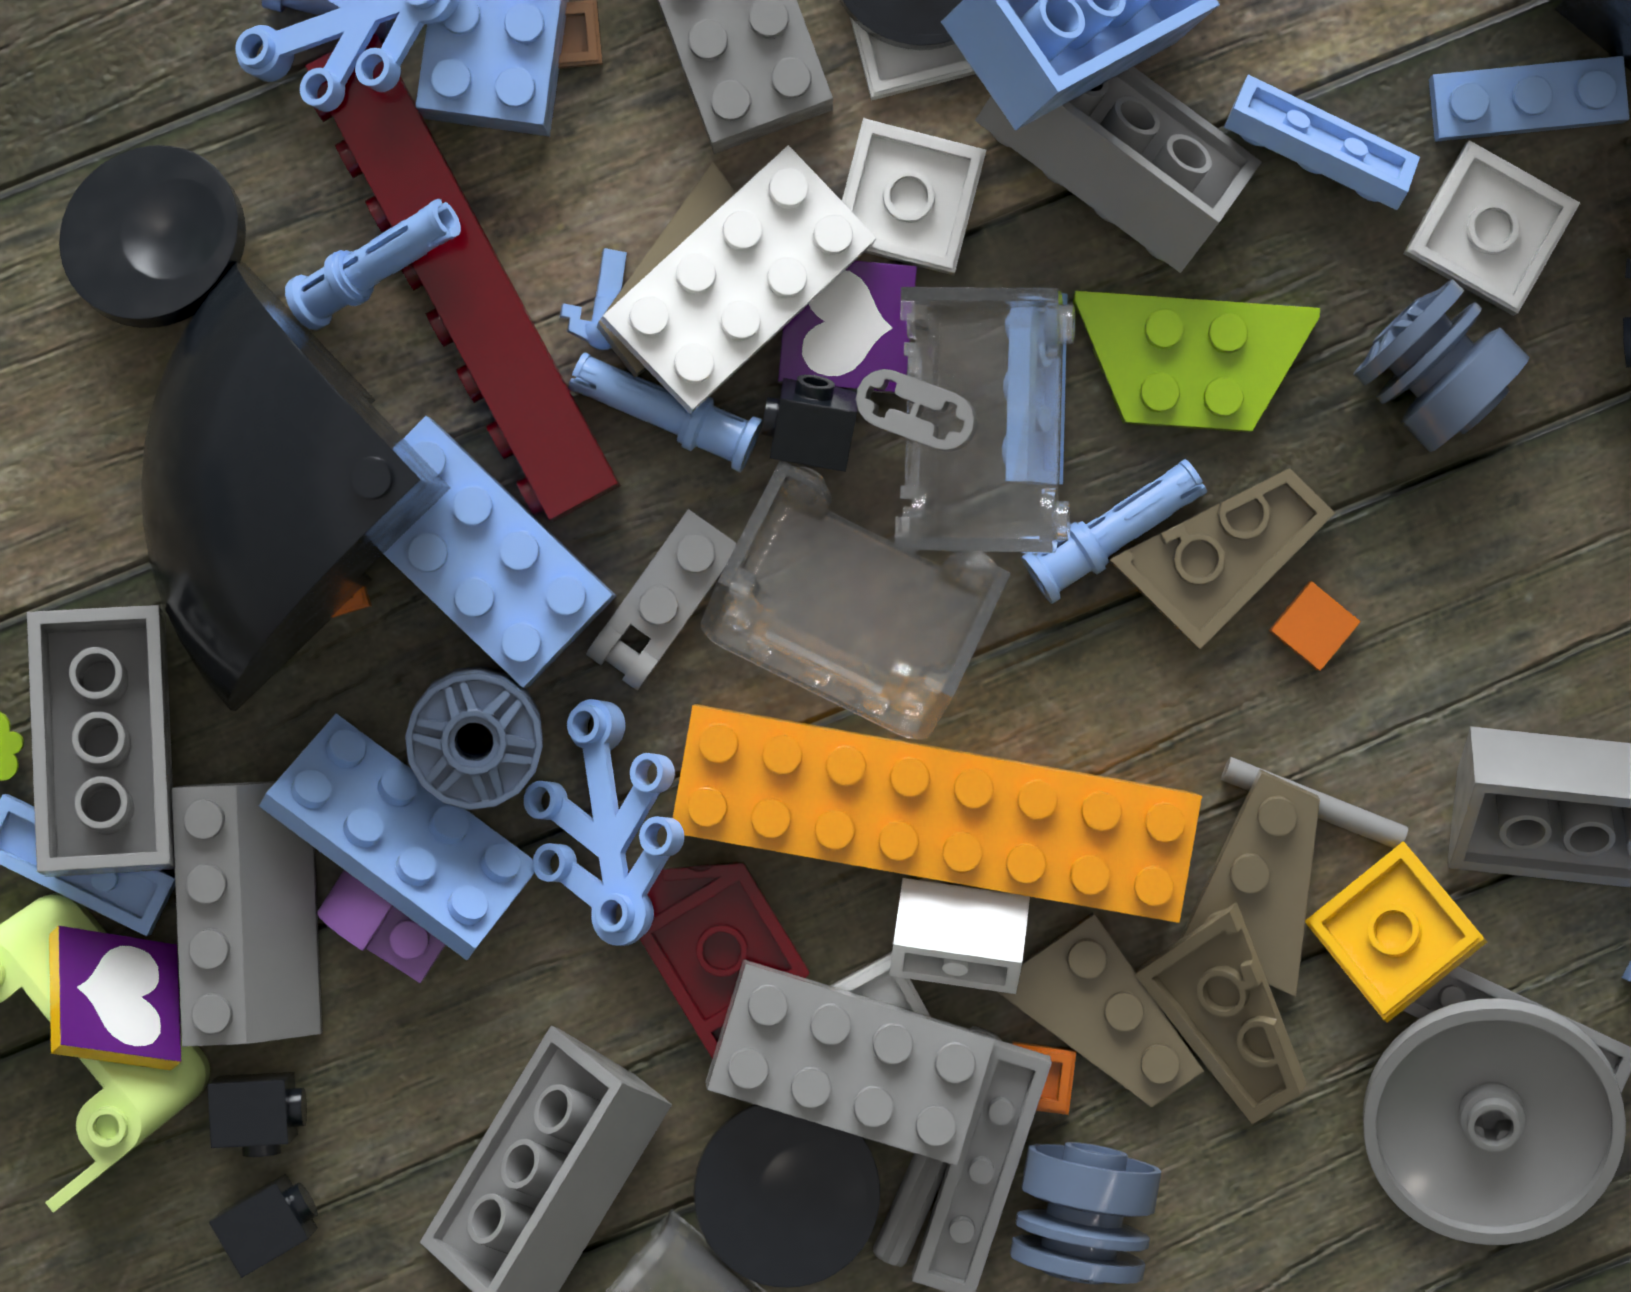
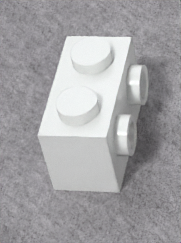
(959, 935)

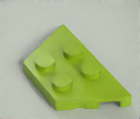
(1192, 357)

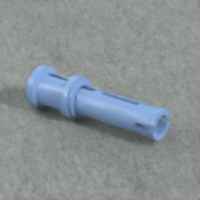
(351, 276)
(703, 428)
(1094, 542)

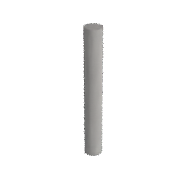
(1330, 808)

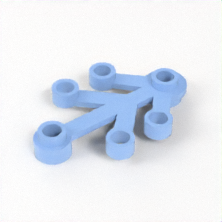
(355, 26)
(610, 828)

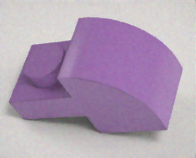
(379, 927)

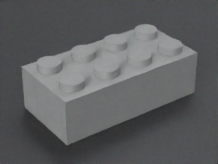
(747, 66)
(101, 740)
(849, 1062)

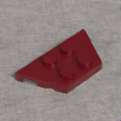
(703, 931)

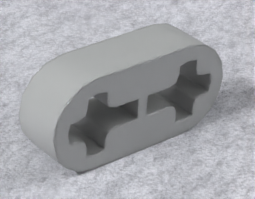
(922, 396)

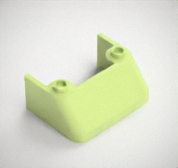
(133, 1097)

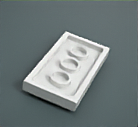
(738, 279)

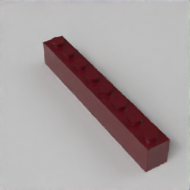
(472, 300)

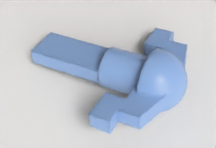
(608, 288)

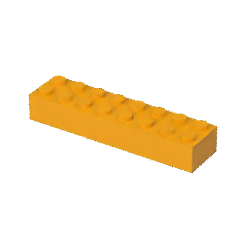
(936, 813)

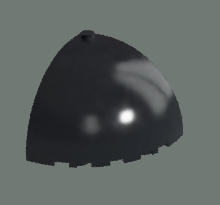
(266, 486)

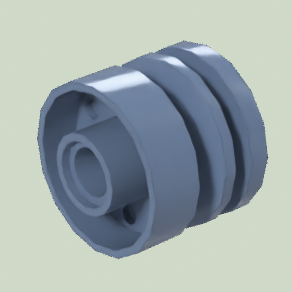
(1442, 366)
(461, 774)
(1083, 1225)

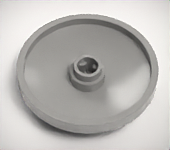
(1494, 1121)

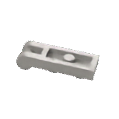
(664, 598)

